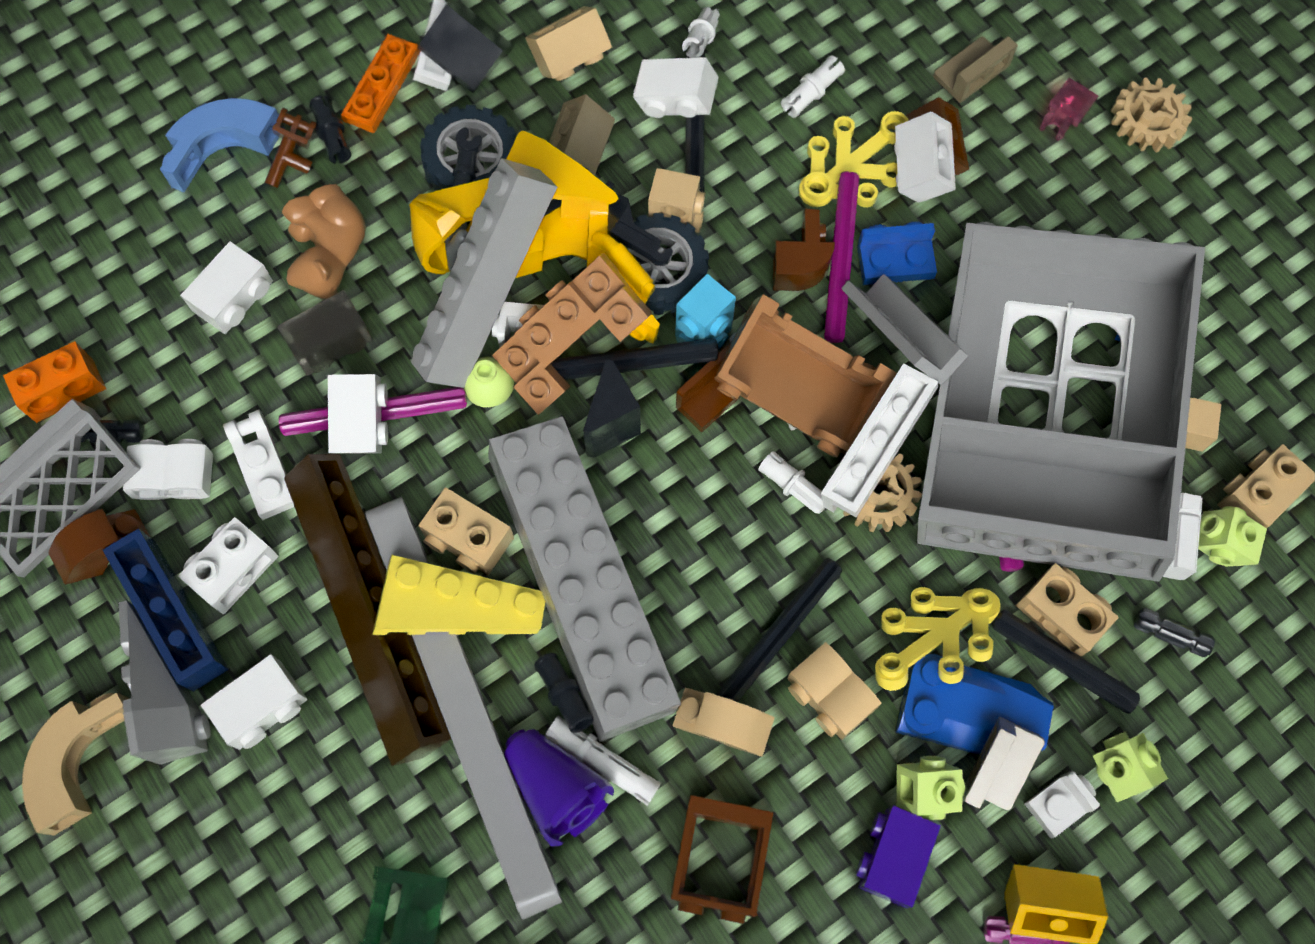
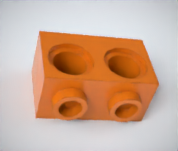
(53, 381)

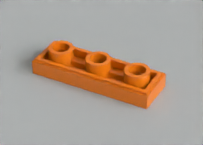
(380, 83)

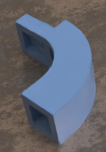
(216, 127)

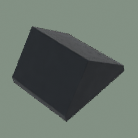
(464, 45)
(612, 415)

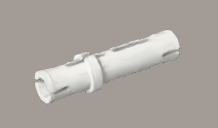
(604, 761)

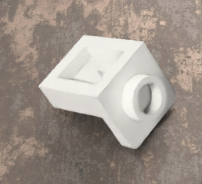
(509, 320)
(1062, 803)

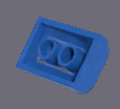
(966, 711)

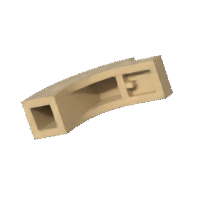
(53, 762)

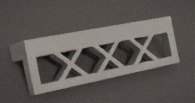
(908, 328)

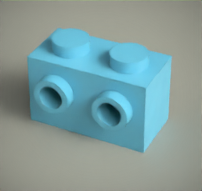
(705, 313)

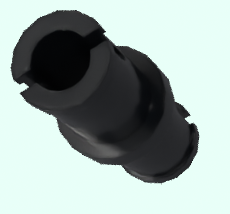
(330, 129)
(563, 692)

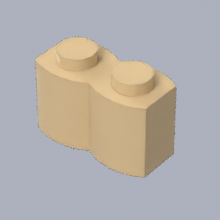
(832, 691)

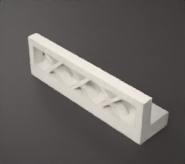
(879, 441)

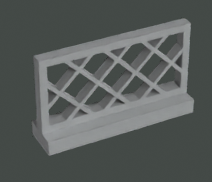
(35, 460)

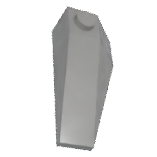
(160, 714)

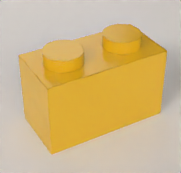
(1055, 905)

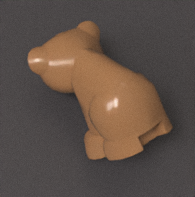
(336, 230)

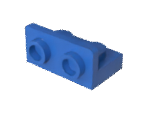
(897, 252)

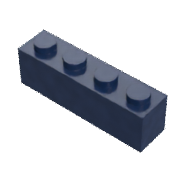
(165, 610)

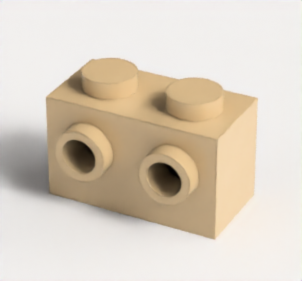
(569, 43)
(1270, 486)
(465, 532)

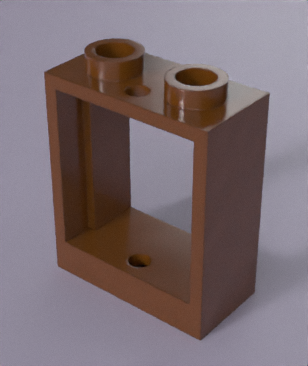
(734, 815)

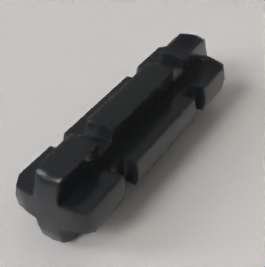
(130, 430)
(1174, 632)

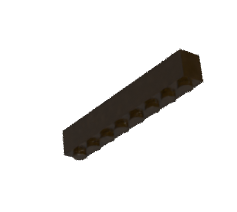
(354, 582)

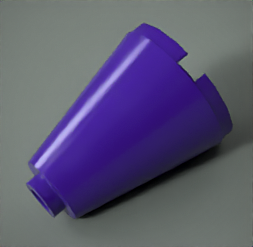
(555, 785)

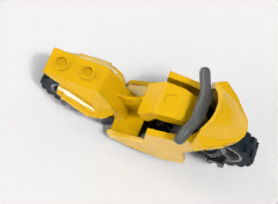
(580, 220)

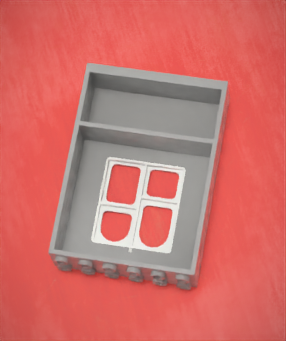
(1051, 491)

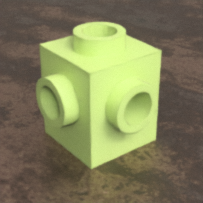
(1231, 537)
(1129, 765)
(930, 788)

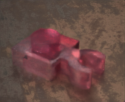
(1068, 107)

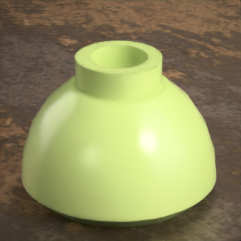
(488, 383)

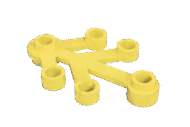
(849, 162)
(975, 606)

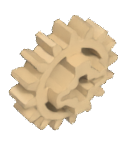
(1151, 114)
(893, 498)

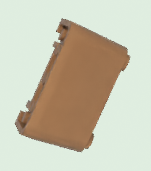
(801, 377)

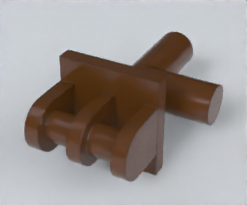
(285, 155)

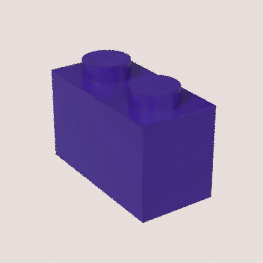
(897, 856)

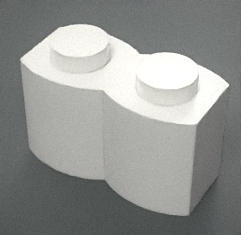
(170, 470)

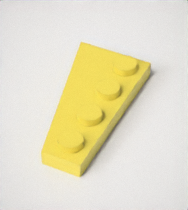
(441, 599)

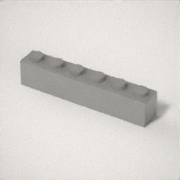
(483, 273)

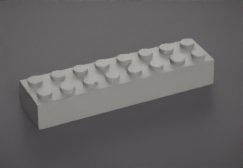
(582, 579)

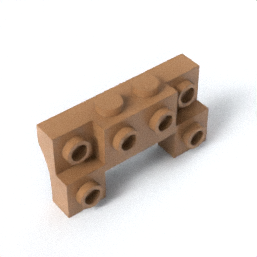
(572, 310)

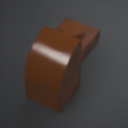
(803, 262)
(80, 545)

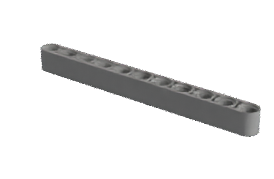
(473, 735)

